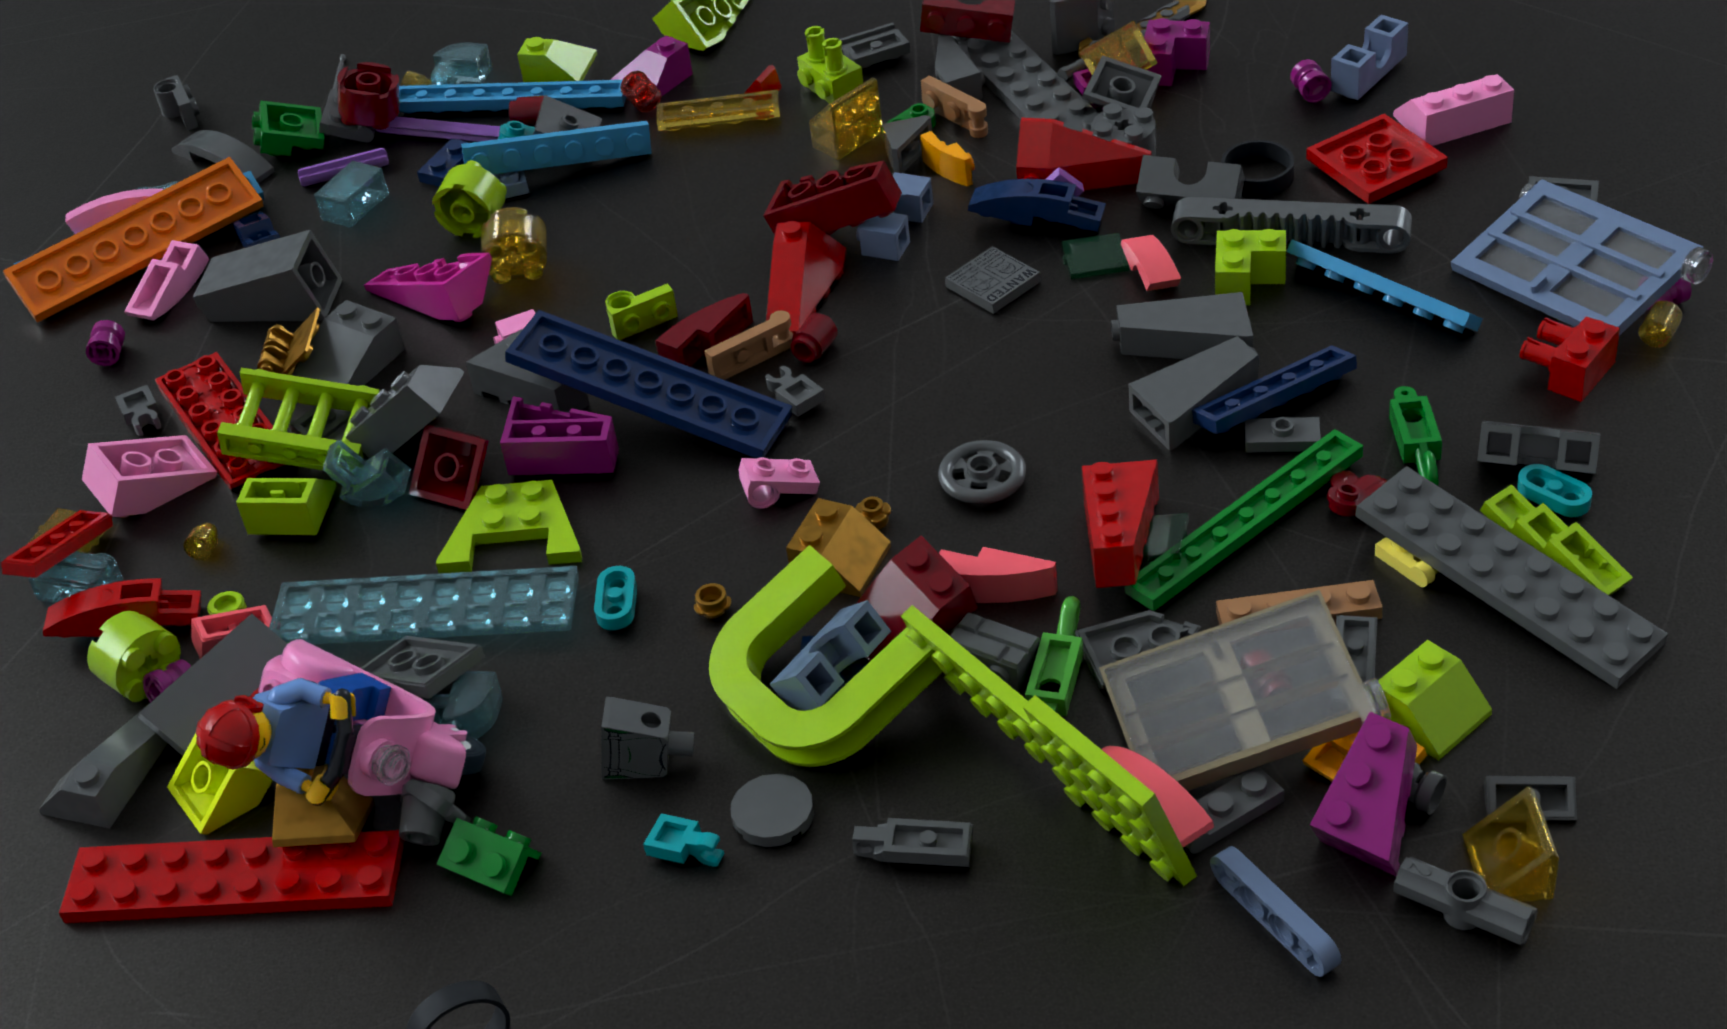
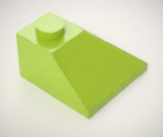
(554, 60)

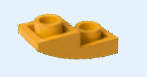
(947, 160)

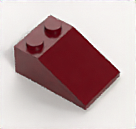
(918, 579)

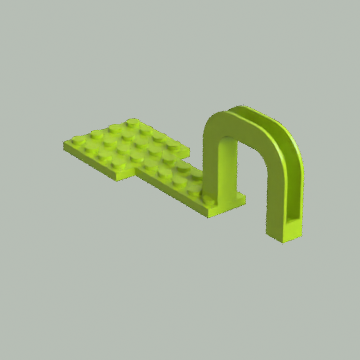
(893, 682)

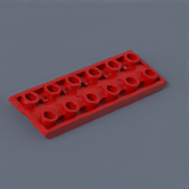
(203, 398)

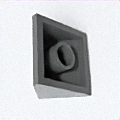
(1121, 84)

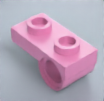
(767, 478)

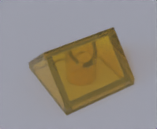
(1122, 45)
(1515, 849)

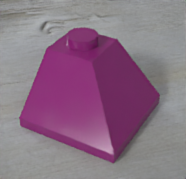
(664, 63)

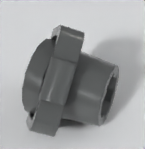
(425, 812)

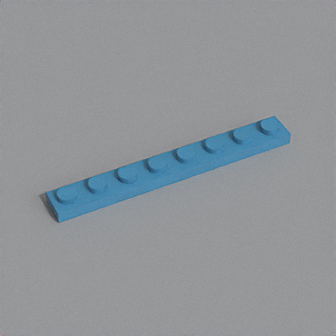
(498, 95)

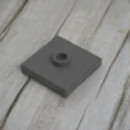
(559, 116)

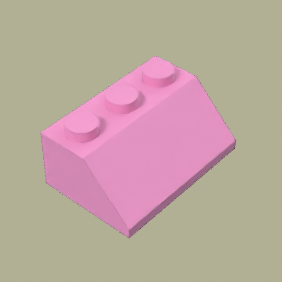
(1458, 110)

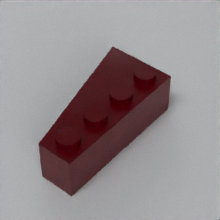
(836, 198)

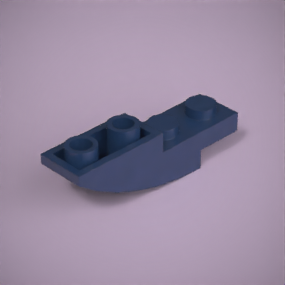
(1025, 198)

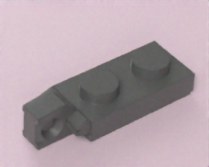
(916, 842)

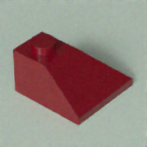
(448, 466)

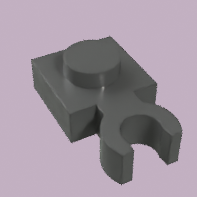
(798, 391)
(139, 408)

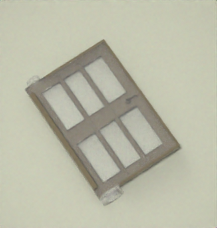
(1242, 693)

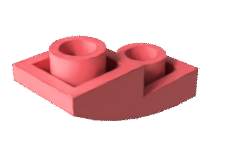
(1151, 261)

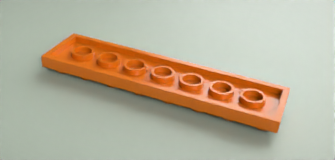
(132, 239)

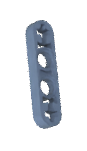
(1275, 911)

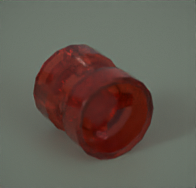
(640, 91)

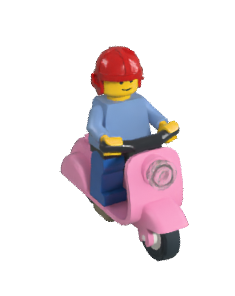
(333, 713)

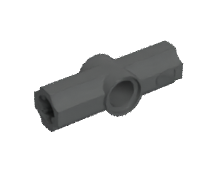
(1465, 900)

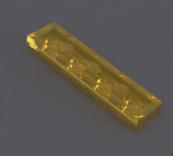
(718, 110)

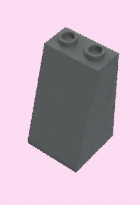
(269, 282)

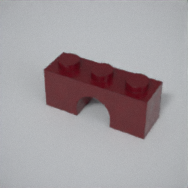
(984, 21)

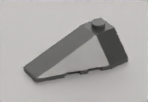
(107, 777)

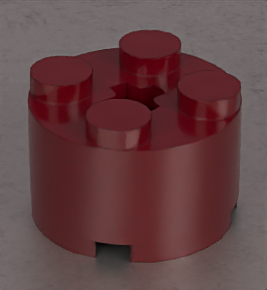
(368, 95)

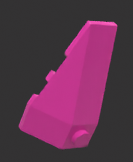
(437, 288)

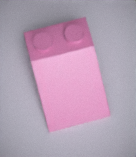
(143, 473)

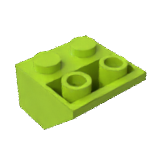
(284, 505)

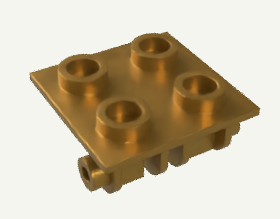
(284, 350)

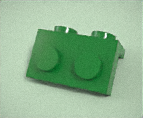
(485, 856)

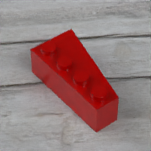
(1118, 516)

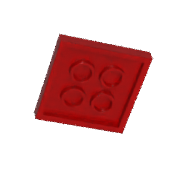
(1376, 158)

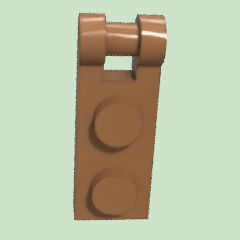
(955, 106)
(750, 346)

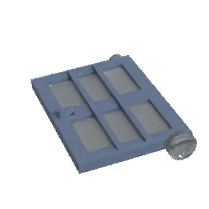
(1579, 258)

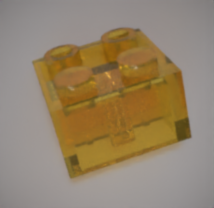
(848, 121)

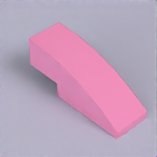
(104, 207)
(167, 280)

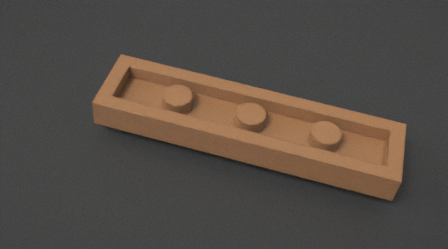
(1341, 599)

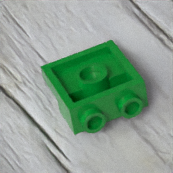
(286, 125)

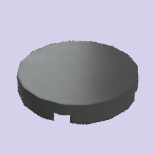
(772, 809)

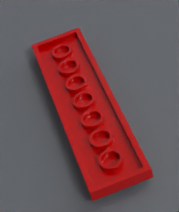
(230, 878)

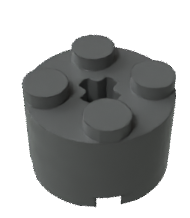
(1127, 125)

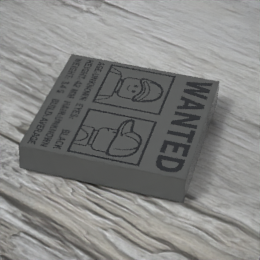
(992, 279)

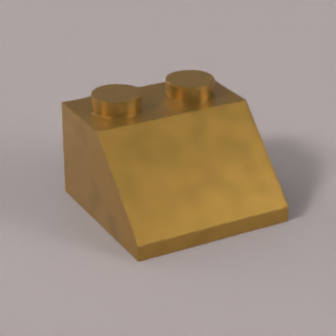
(844, 540)

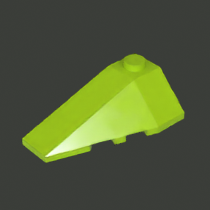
(698, 21)

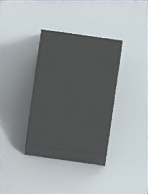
(904, 142)

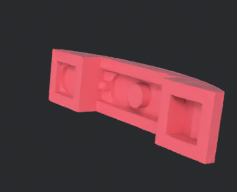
(1182, 810)

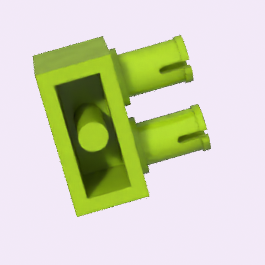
(826, 68)

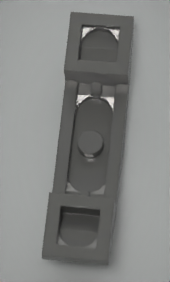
(219, 146)

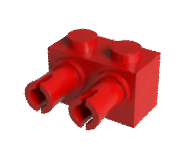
(1581, 355)

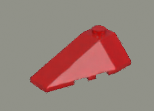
(1089, 159)
(802, 270)

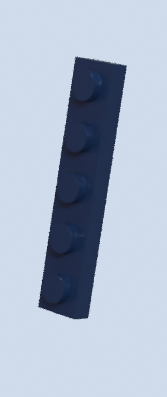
(1274, 389)

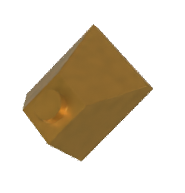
(334, 822)

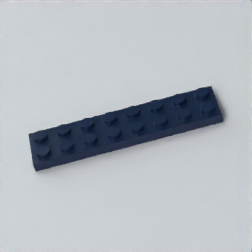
(649, 384)

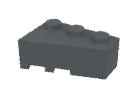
(494, 376)

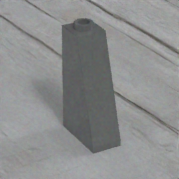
(1181, 325)
(1168, 396)

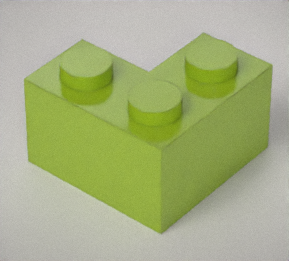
(1249, 259)

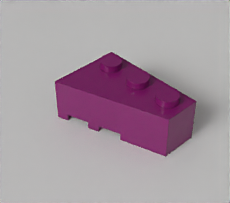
(557, 441)
(1370, 795)

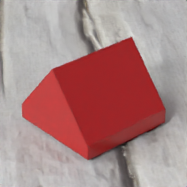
(766, 81)

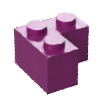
(1178, 46)

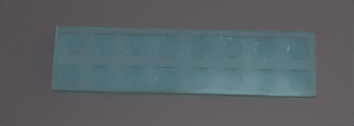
(426, 605)

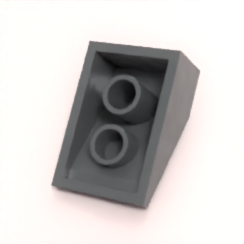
(352, 345)

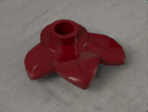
(1349, 491)

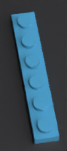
(560, 147)
(1394, 292)

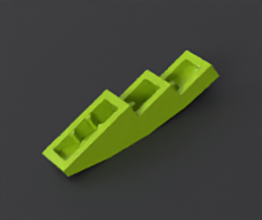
(1550, 535)

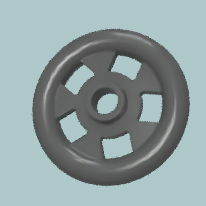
(982, 471)

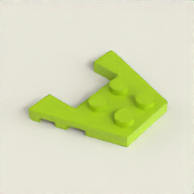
(509, 515)

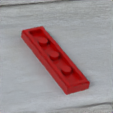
(56, 544)

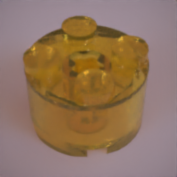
(515, 244)

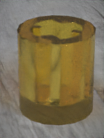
(1660, 324)

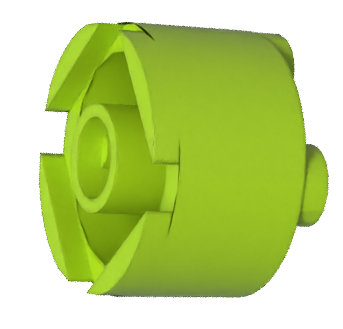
(468, 198)
(130, 650)

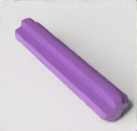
(327, 170)

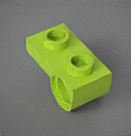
(634, 314)

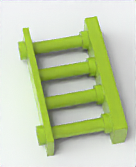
(277, 444)

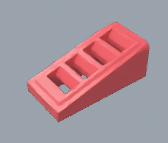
(211, 629)

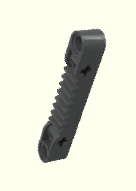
(1380, 230)

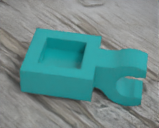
(677, 837)

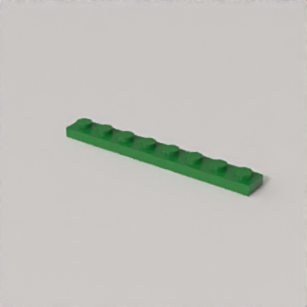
(1244, 519)

